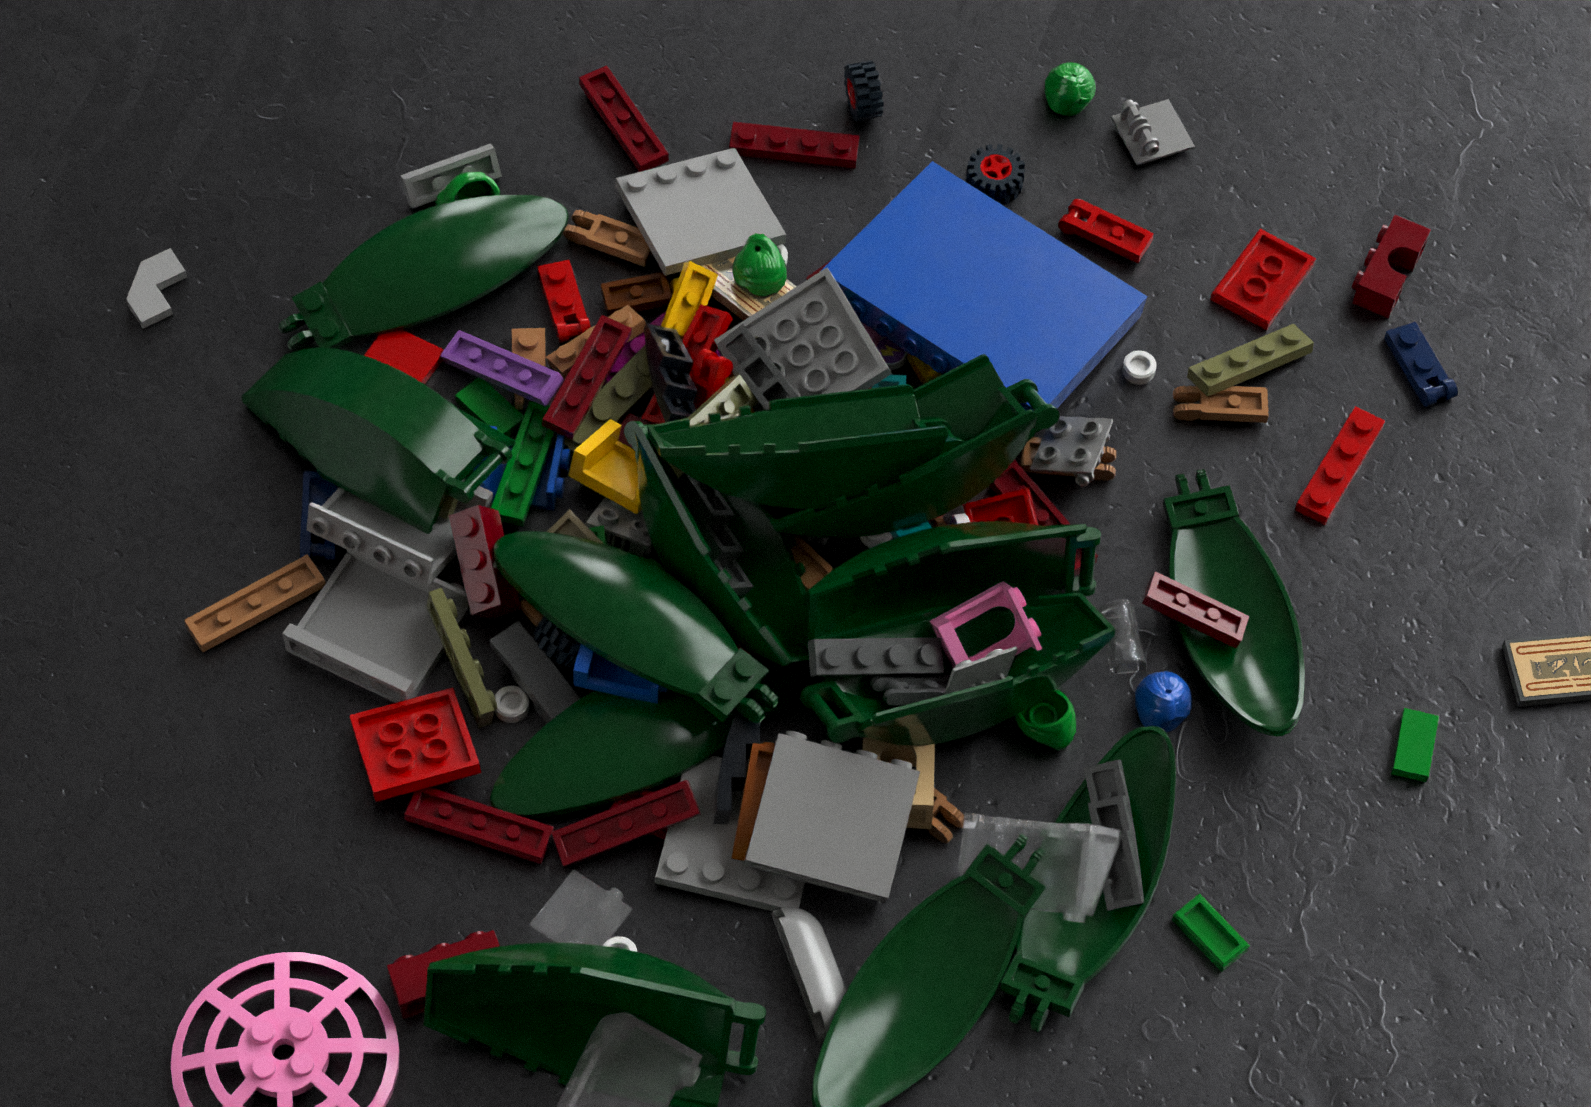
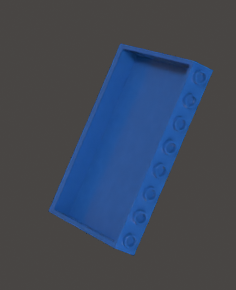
(970, 278)

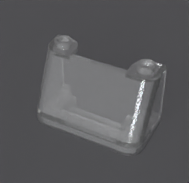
(1072, 869)
(630, 1066)

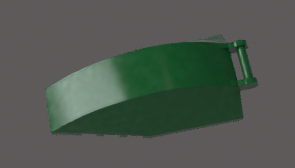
(377, 432)
(993, 435)
(807, 446)
(949, 568)
(775, 611)
(1070, 638)
(551, 996)

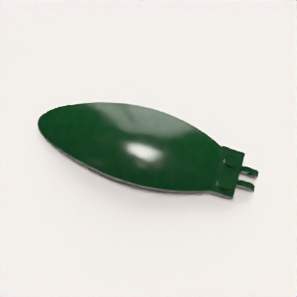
(426, 267)
(1226, 562)
(635, 619)
(617, 748)
(1061, 956)
(926, 982)

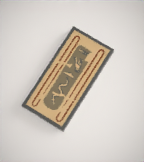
(1549, 668)

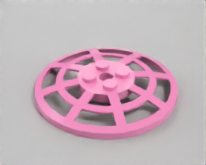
(287, 1027)

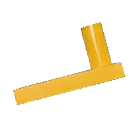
(688, 292)

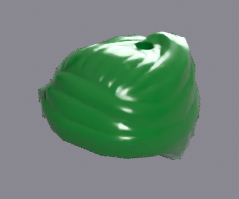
(1069, 88)
(468, 186)
(760, 266)
(1049, 721)

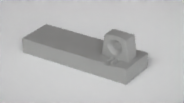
(425, 183)

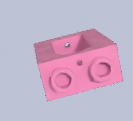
(1022, 636)

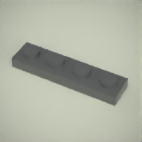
(875, 657)

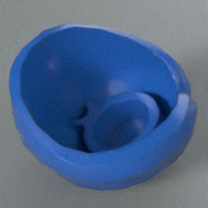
(1163, 700)

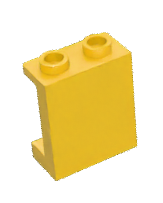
(608, 467)

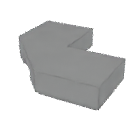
(151, 277)

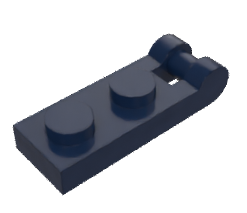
(1420, 364)
(316, 491)

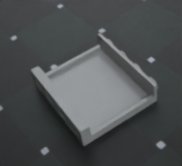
(386, 539)
(374, 628)
(832, 816)

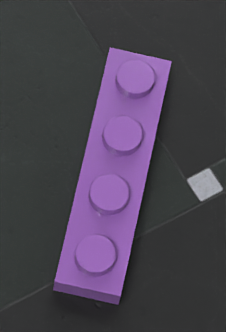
(502, 368)

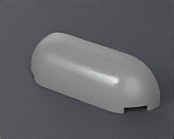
(811, 965)

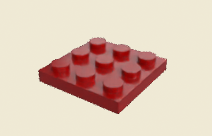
(414, 744)

